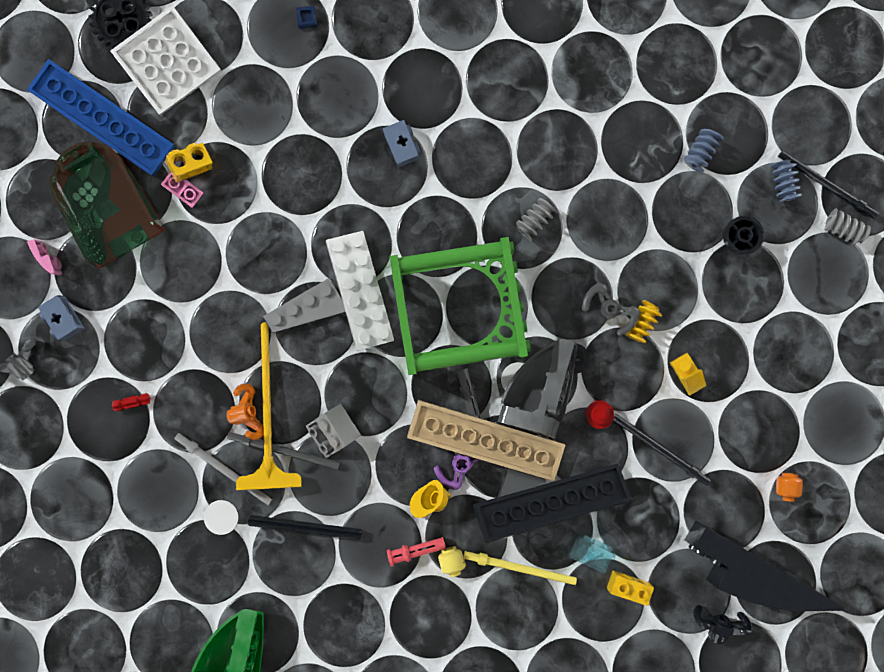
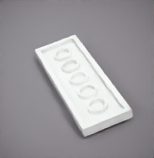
(359, 290)

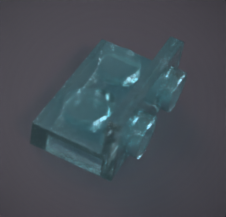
(592, 554)

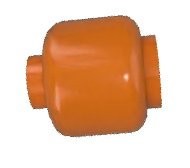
(789, 486)

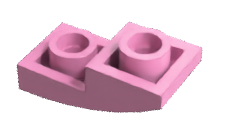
(183, 190)
(48, 262)

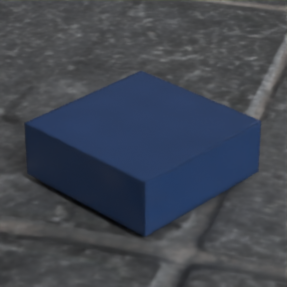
(306, 17)

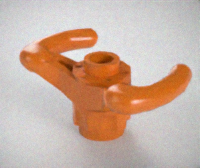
(245, 412)

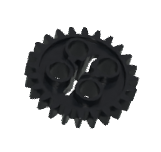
(103, 30)

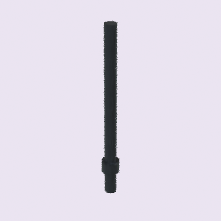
(858, 204)
(691, 470)

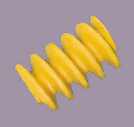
(644, 321)

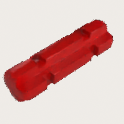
(131, 402)

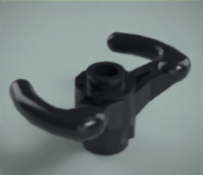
(721, 626)

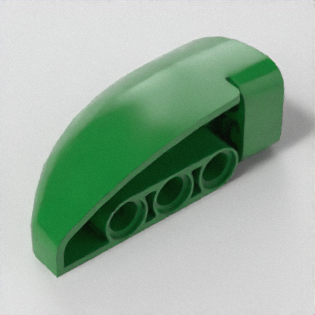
(234, 645)

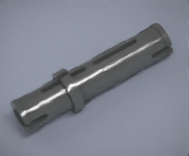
(468, 393)

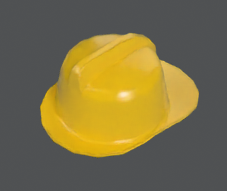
(429, 499)

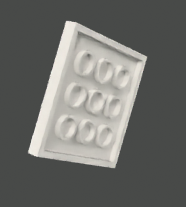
(166, 60)

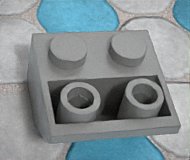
(333, 430)

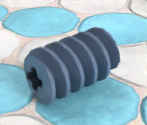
(701, 148)
(786, 180)

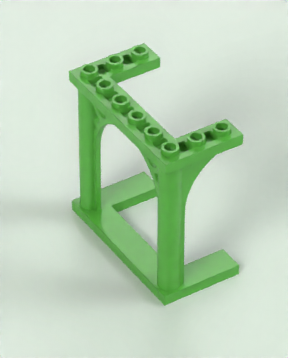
(496, 251)

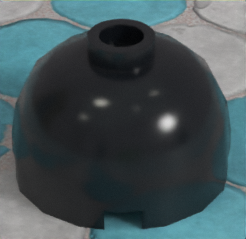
(743, 235)

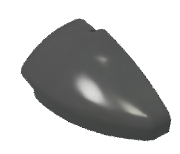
(540, 390)

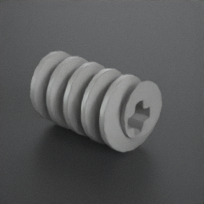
(535, 218)
(847, 226)

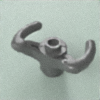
(610, 308)
(19, 363)

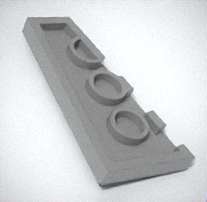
(309, 306)

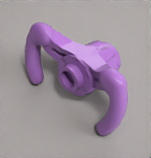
(461, 464)

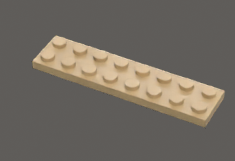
(486, 440)

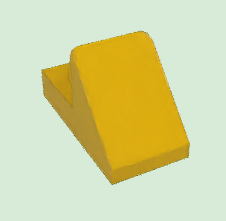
(688, 373)

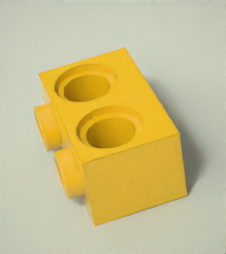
(192, 167)
(630, 588)

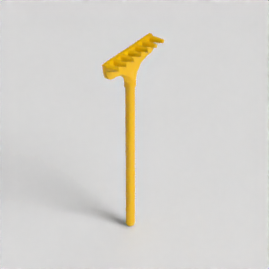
(268, 474)

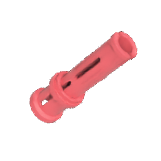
(405, 551)

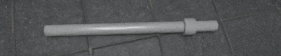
(192, 447)

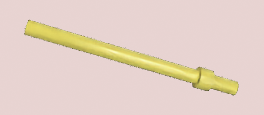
(483, 559)

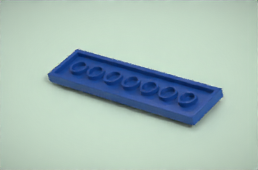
(100, 117)

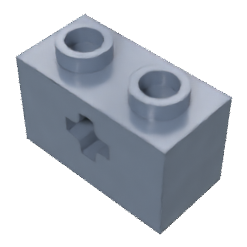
(401, 154)
(69, 321)

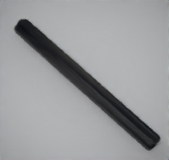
(304, 527)

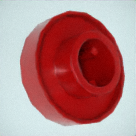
(599, 414)

